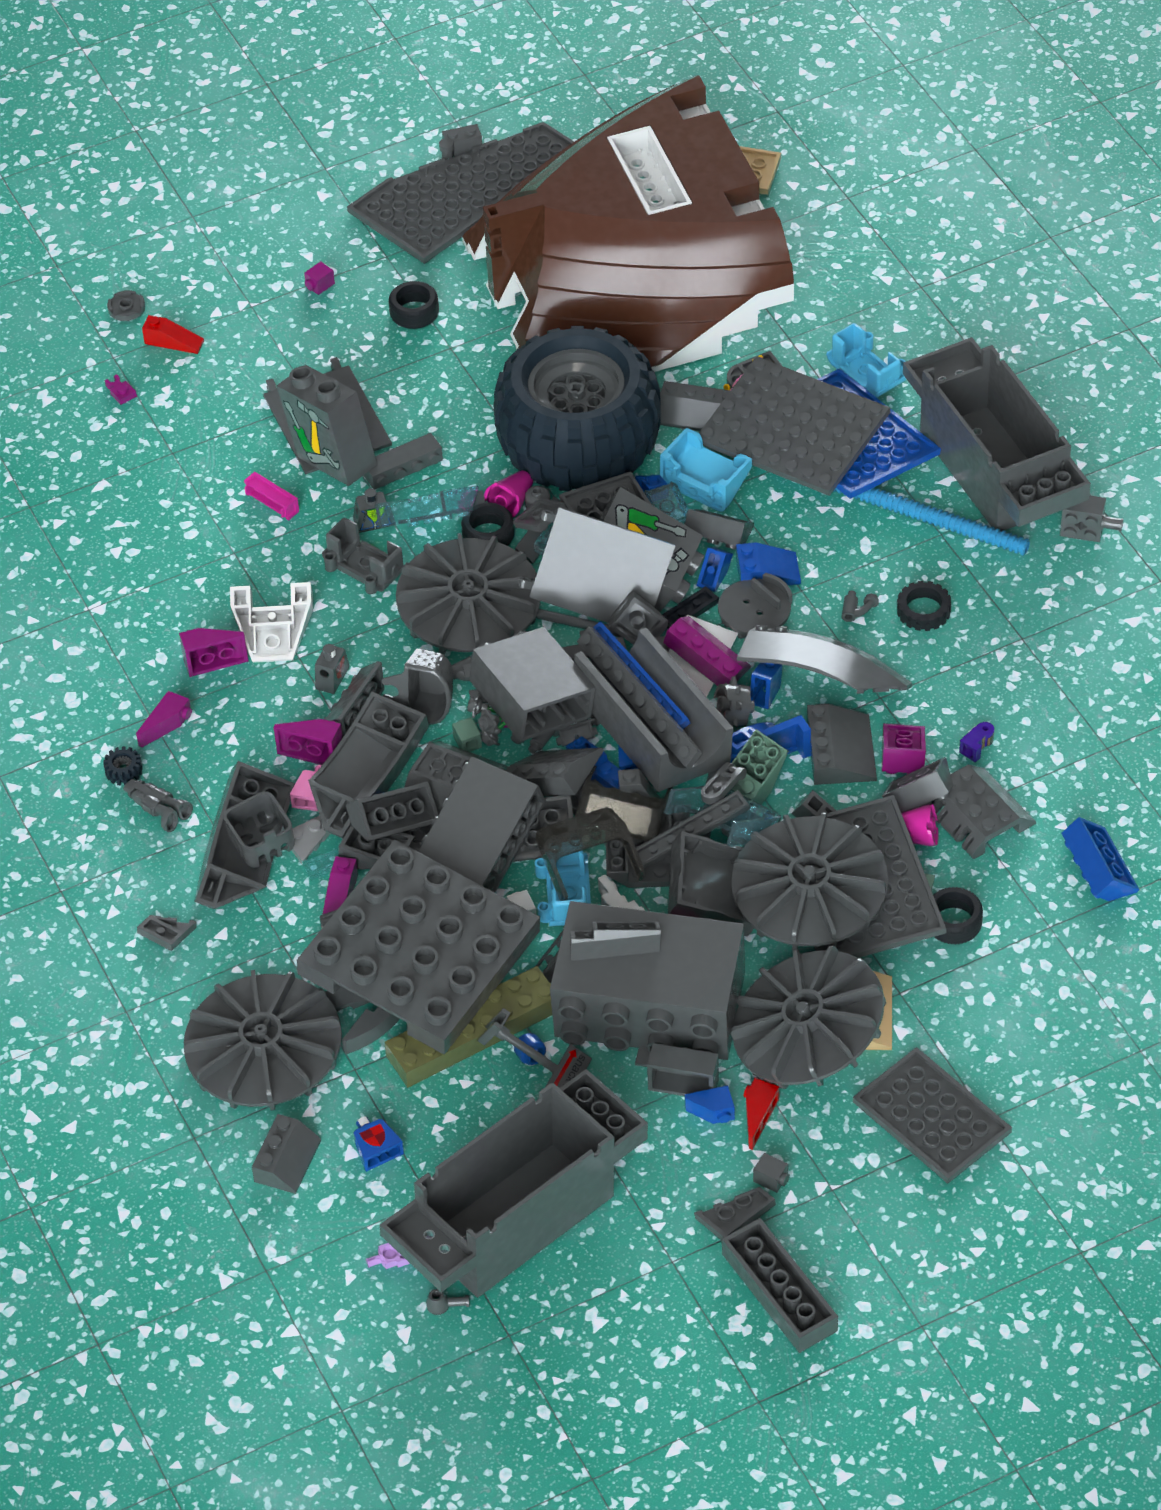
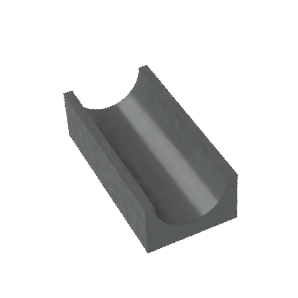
(634, 735)

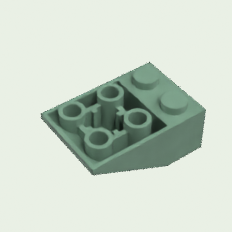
(763, 763)

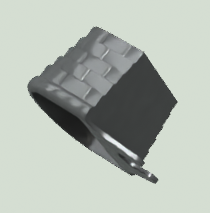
(424, 685)

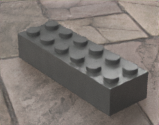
(779, 1285)

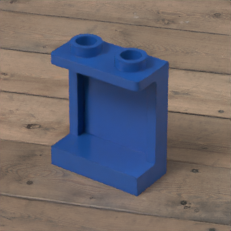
(792, 735)

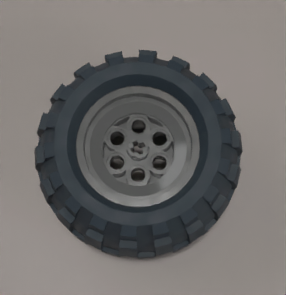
(577, 407)

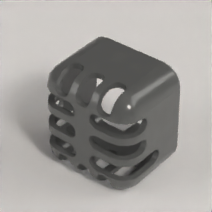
(265, 841)

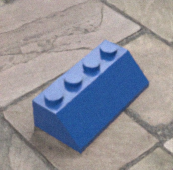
(1099, 860)

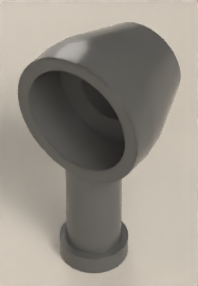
(441, 1305)

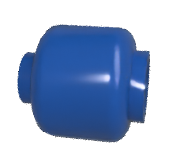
(534, 1042)

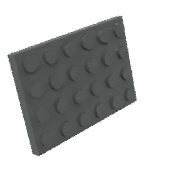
(932, 1115)

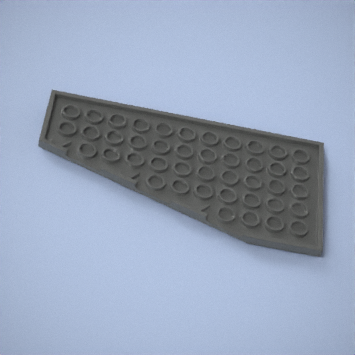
(447, 197)

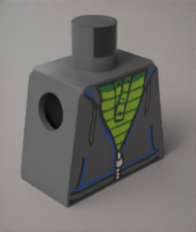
(365, 510)

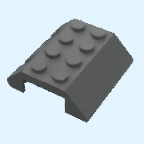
(979, 807)

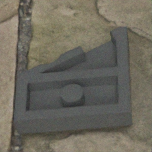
(165, 931)

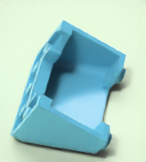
(702, 472)

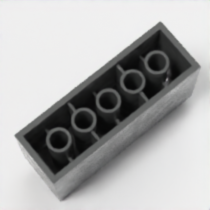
(483, 823)

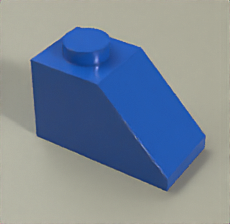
(714, 568)
(711, 1105)

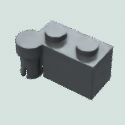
(459, 140)

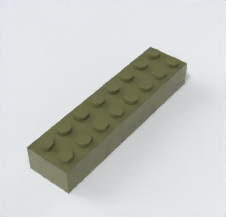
(525, 998)

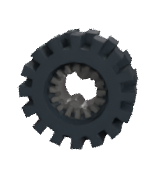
(122, 757)

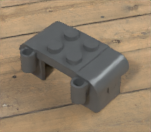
(361, 559)

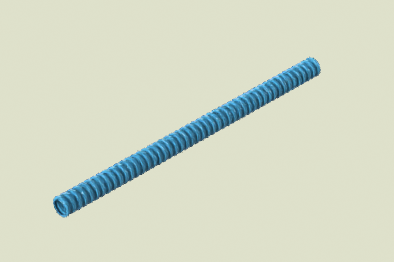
(944, 519)

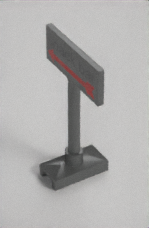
(570, 1065)

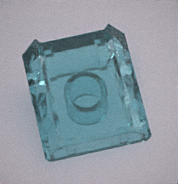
(669, 500)

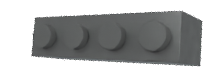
(404, 460)

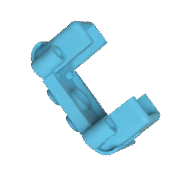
(854, 357)
(575, 877)

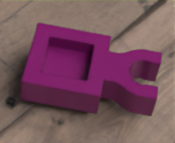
(120, 391)

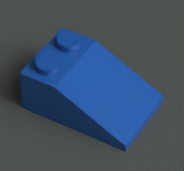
(757, 559)

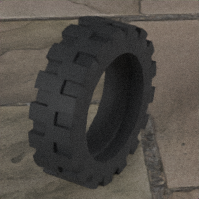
(922, 590)

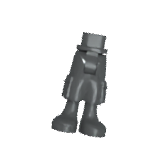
(158, 802)

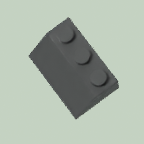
(719, 527)
(921, 786)
(285, 1154)

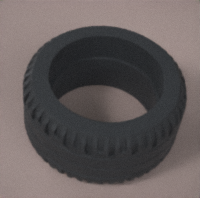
(413, 292)
(489, 513)
(964, 900)

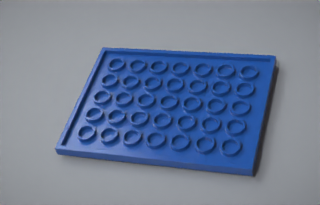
(890, 451)

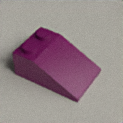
(212, 649)
(308, 739)
(903, 748)

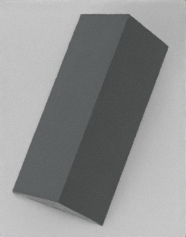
(615, 939)

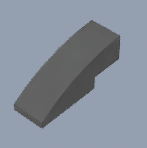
(368, 1029)

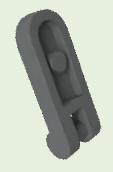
(722, 783)

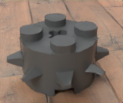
(734, 702)

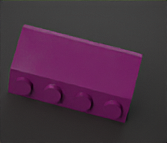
(704, 651)

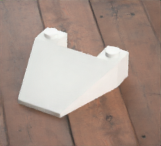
(272, 631)

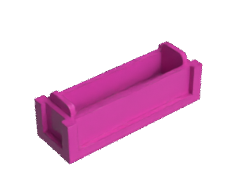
(271, 495)

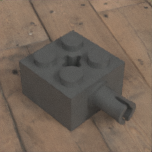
(1088, 520)

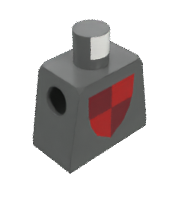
(334, 662)

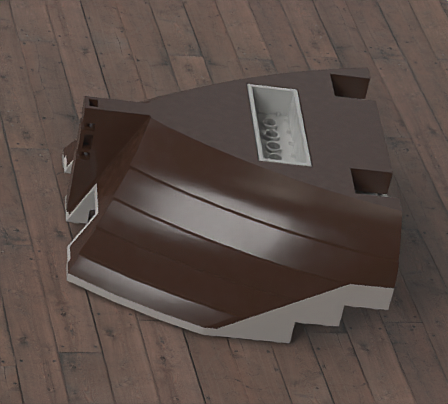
(607, 257)

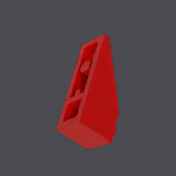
(167, 334)
(760, 1103)

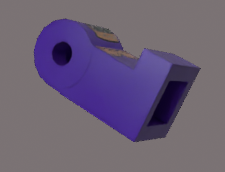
(976, 740)

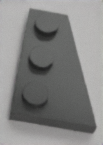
(733, 1215)

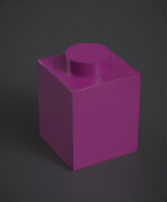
(319, 278)

